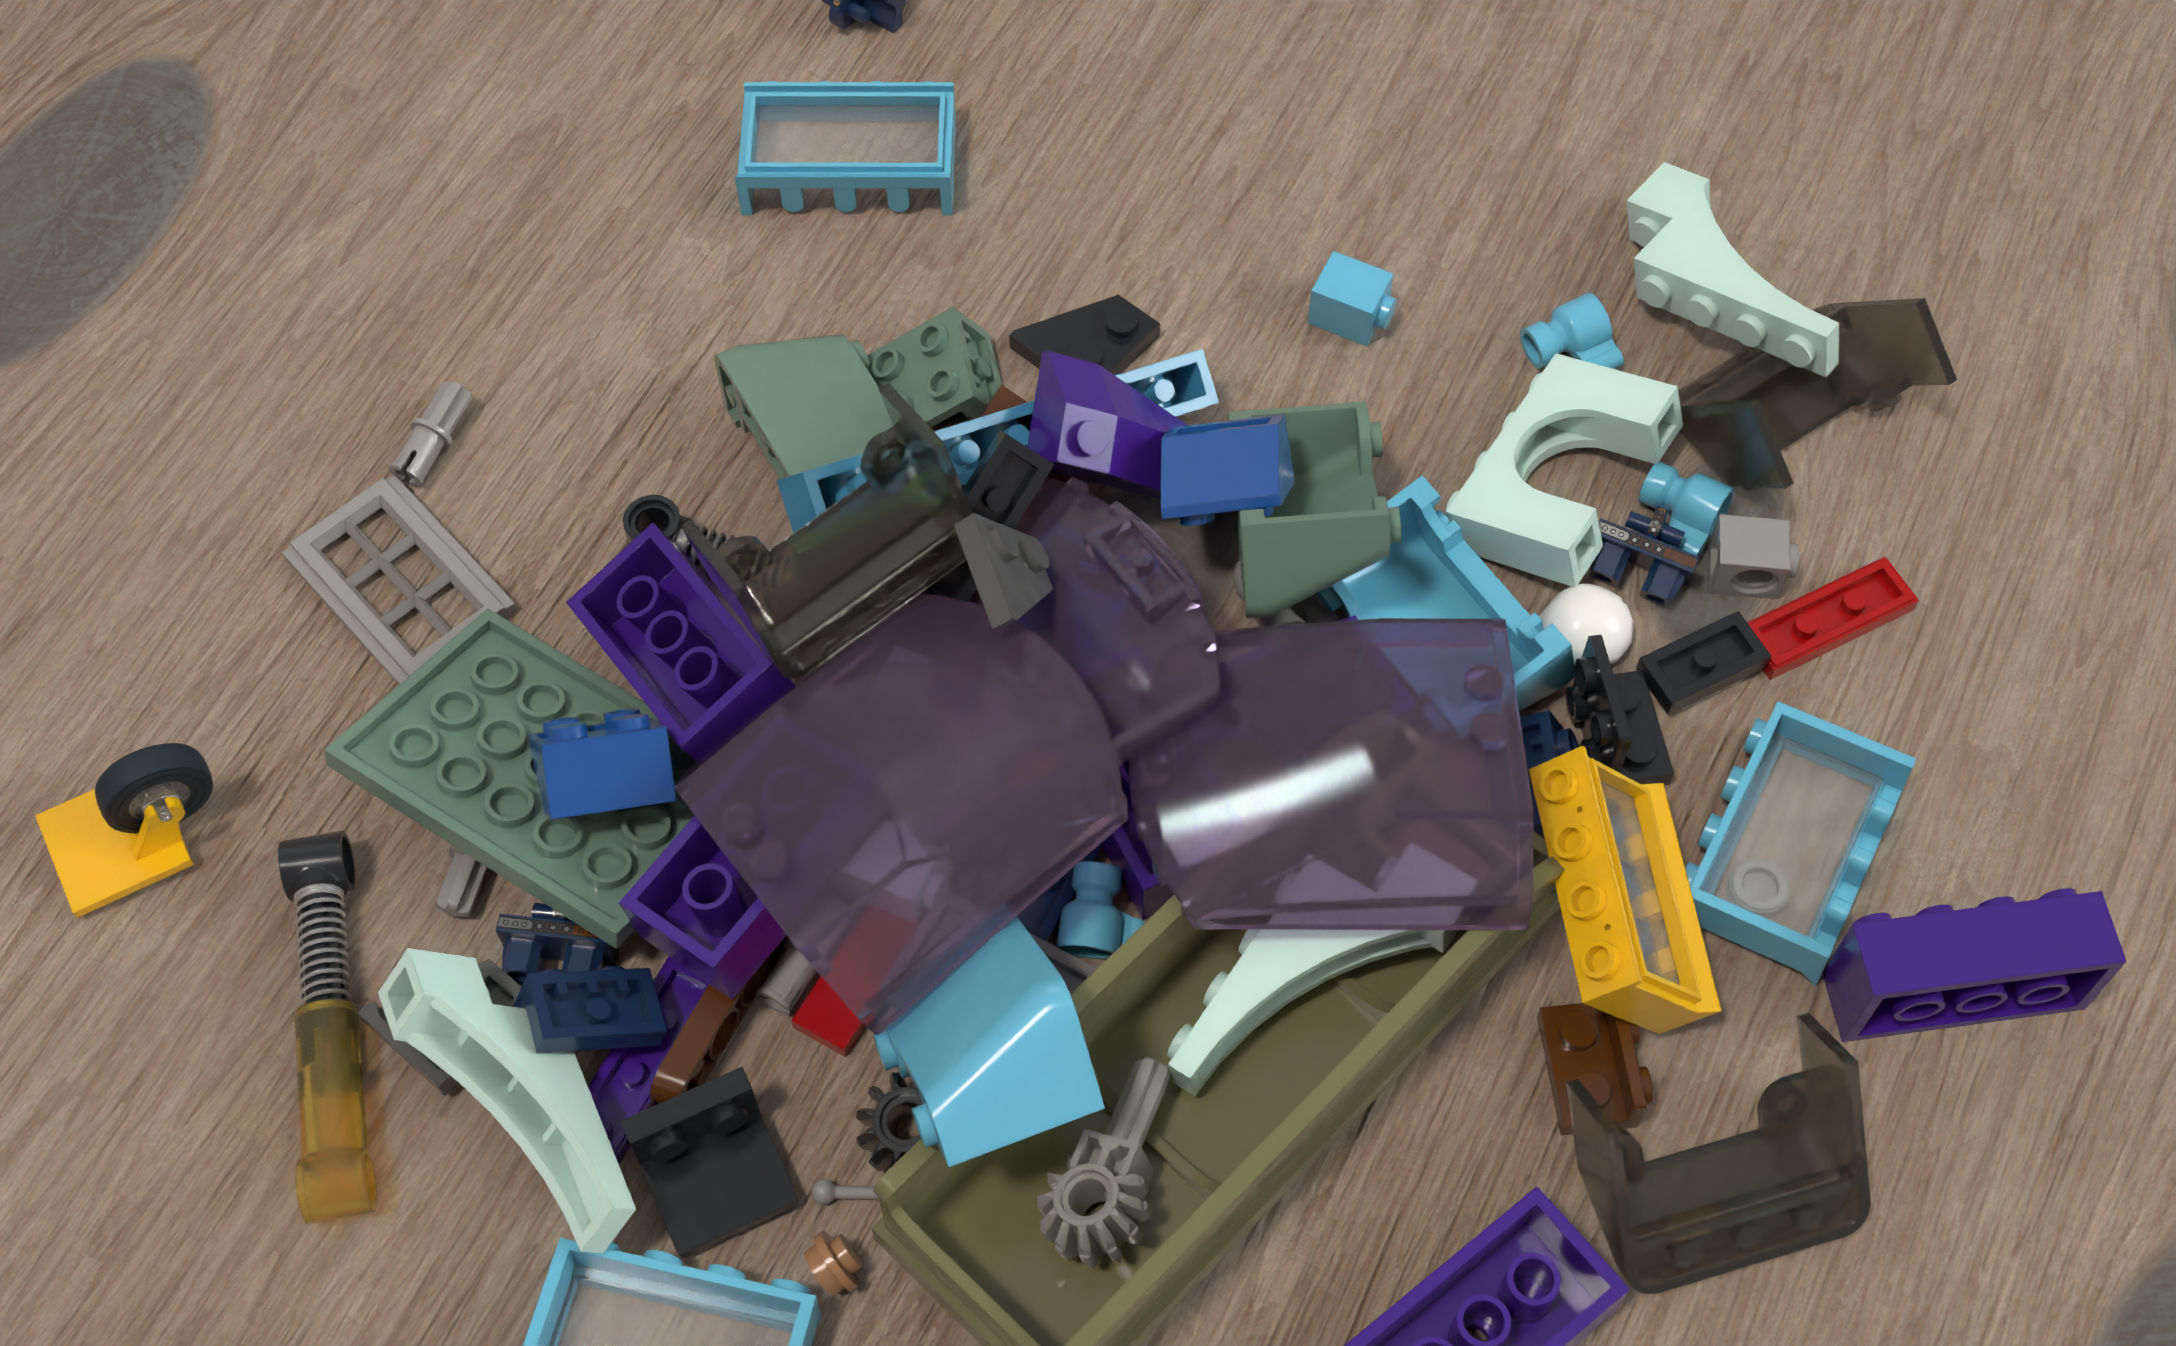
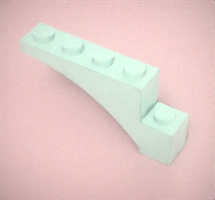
(1702, 278)
(1269, 975)
(538, 1098)

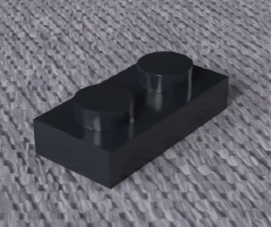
(1703, 662)

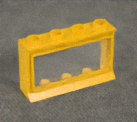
(1624, 894)

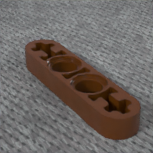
(707, 1035)

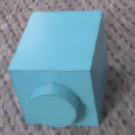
(1352, 299)

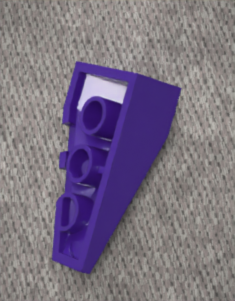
(1097, 426)

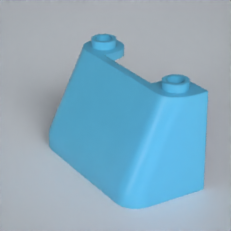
(1442, 577)
(994, 1051)

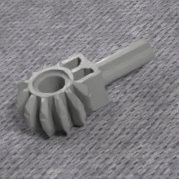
(1109, 1170)

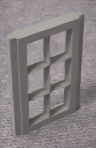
(352, 608)

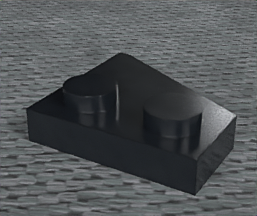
(1101, 333)

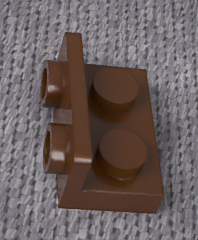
(1602, 1055)

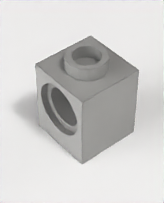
(1751, 556)

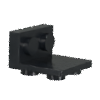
(1617, 717)
(710, 1162)

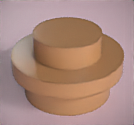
(834, 1263)

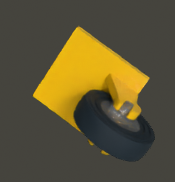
(127, 826)

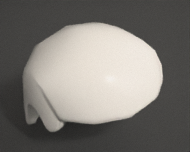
(1589, 612)

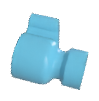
(1577, 329)
(1692, 502)
(1091, 922)

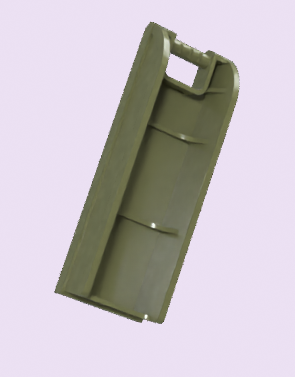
(1214, 1155)

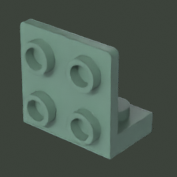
(940, 367)

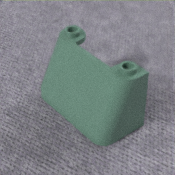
(803, 399)
(1329, 518)

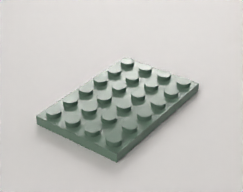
(461, 764)

